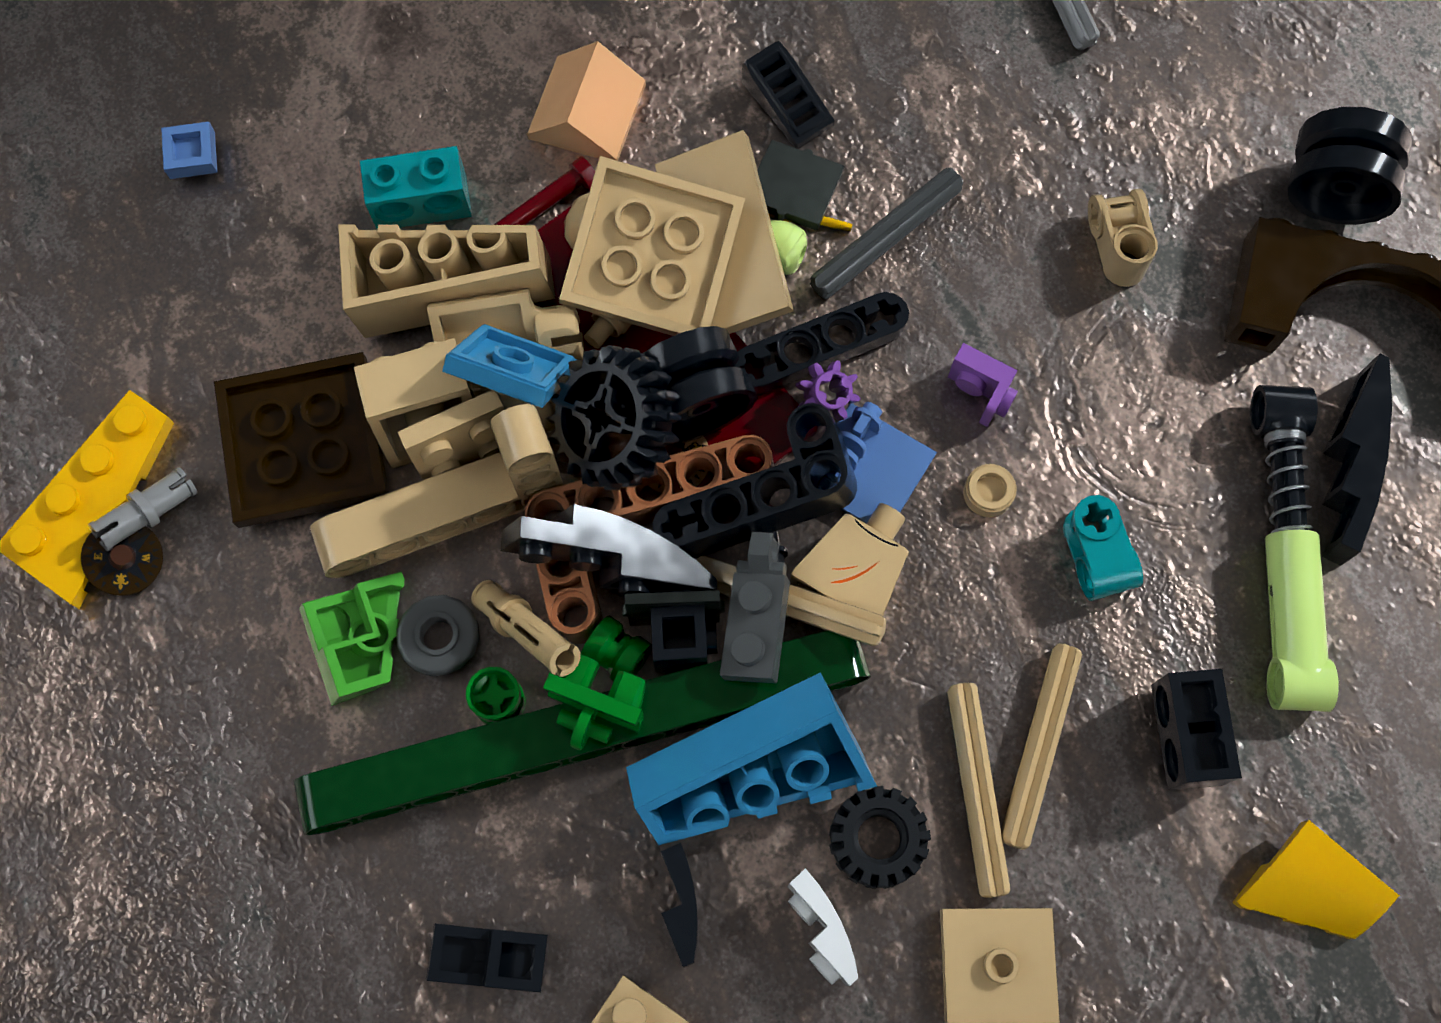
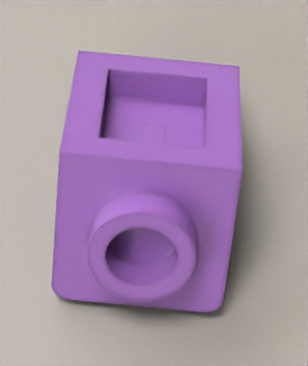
(983, 375)

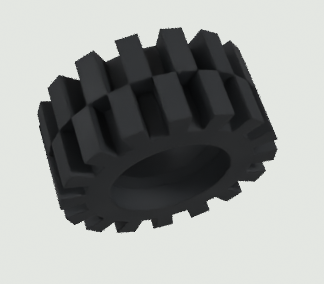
(911, 828)

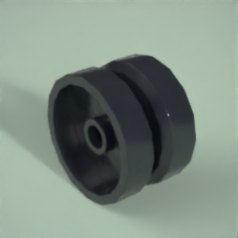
(1350, 165)
(706, 379)

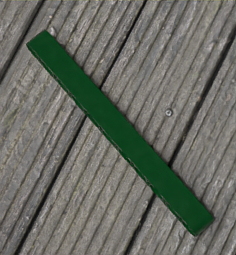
(536, 744)

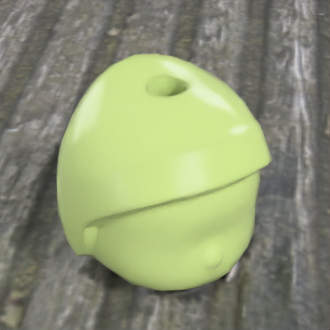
(791, 244)

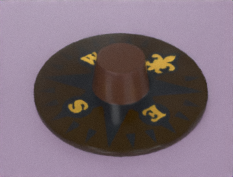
(126, 567)

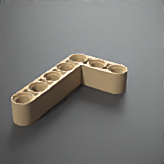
(444, 503)

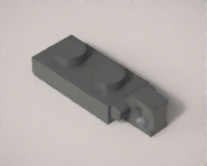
(756, 614)

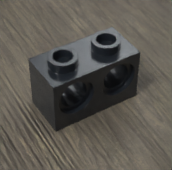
(1195, 729)

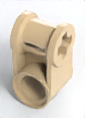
(1123, 227)

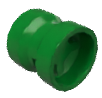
(616, 649)
(492, 688)

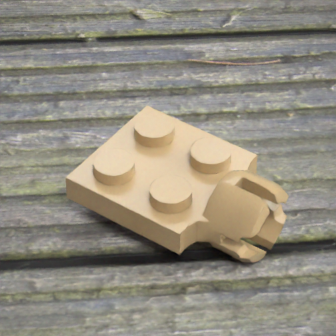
(510, 312)
(460, 433)

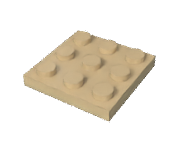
(651, 249)

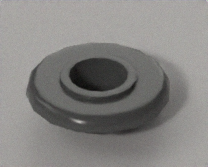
(427, 613)

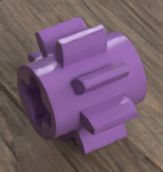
(838, 384)

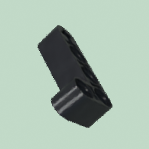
(755, 492)

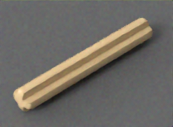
(813, 607)
(1041, 746)
(978, 791)

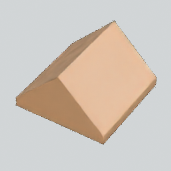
(588, 103)

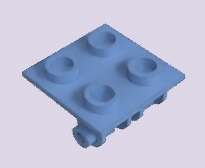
(883, 461)

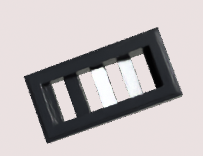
(771, 69)

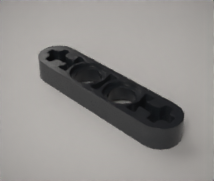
(816, 337)

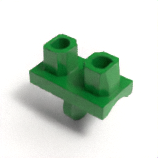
(619, 707)

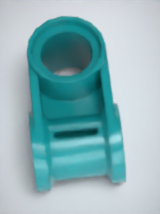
(1104, 556)

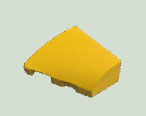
(1317, 886)

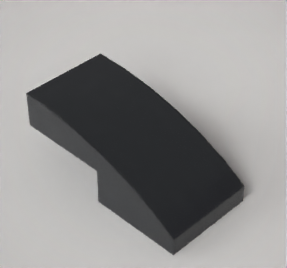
(683, 919)
(487, 957)

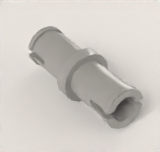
(142, 509)

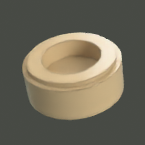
(989, 490)

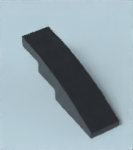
(1362, 447)

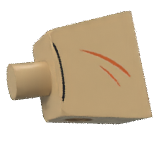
(856, 561)

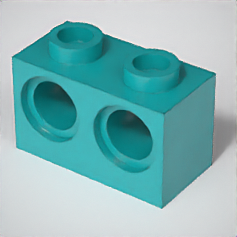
(416, 188)

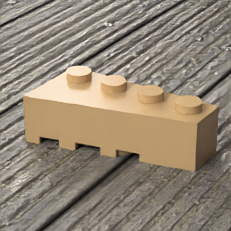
(397, 272)

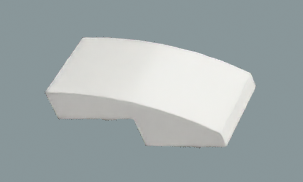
(832, 947)

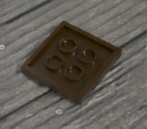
(297, 441)

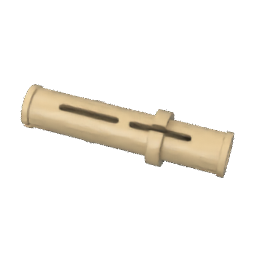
(514, 618)

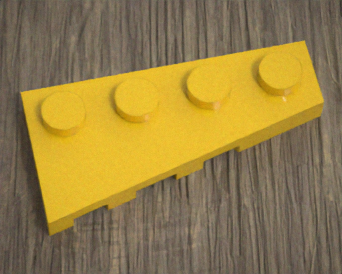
(91, 484)

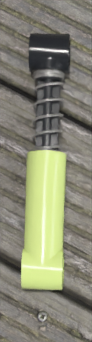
(1300, 669)

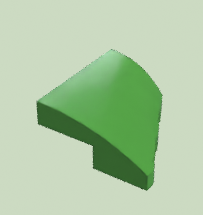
(355, 636)

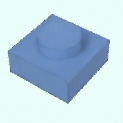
(189, 150)

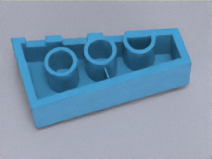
(750, 764)

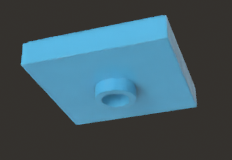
(509, 365)

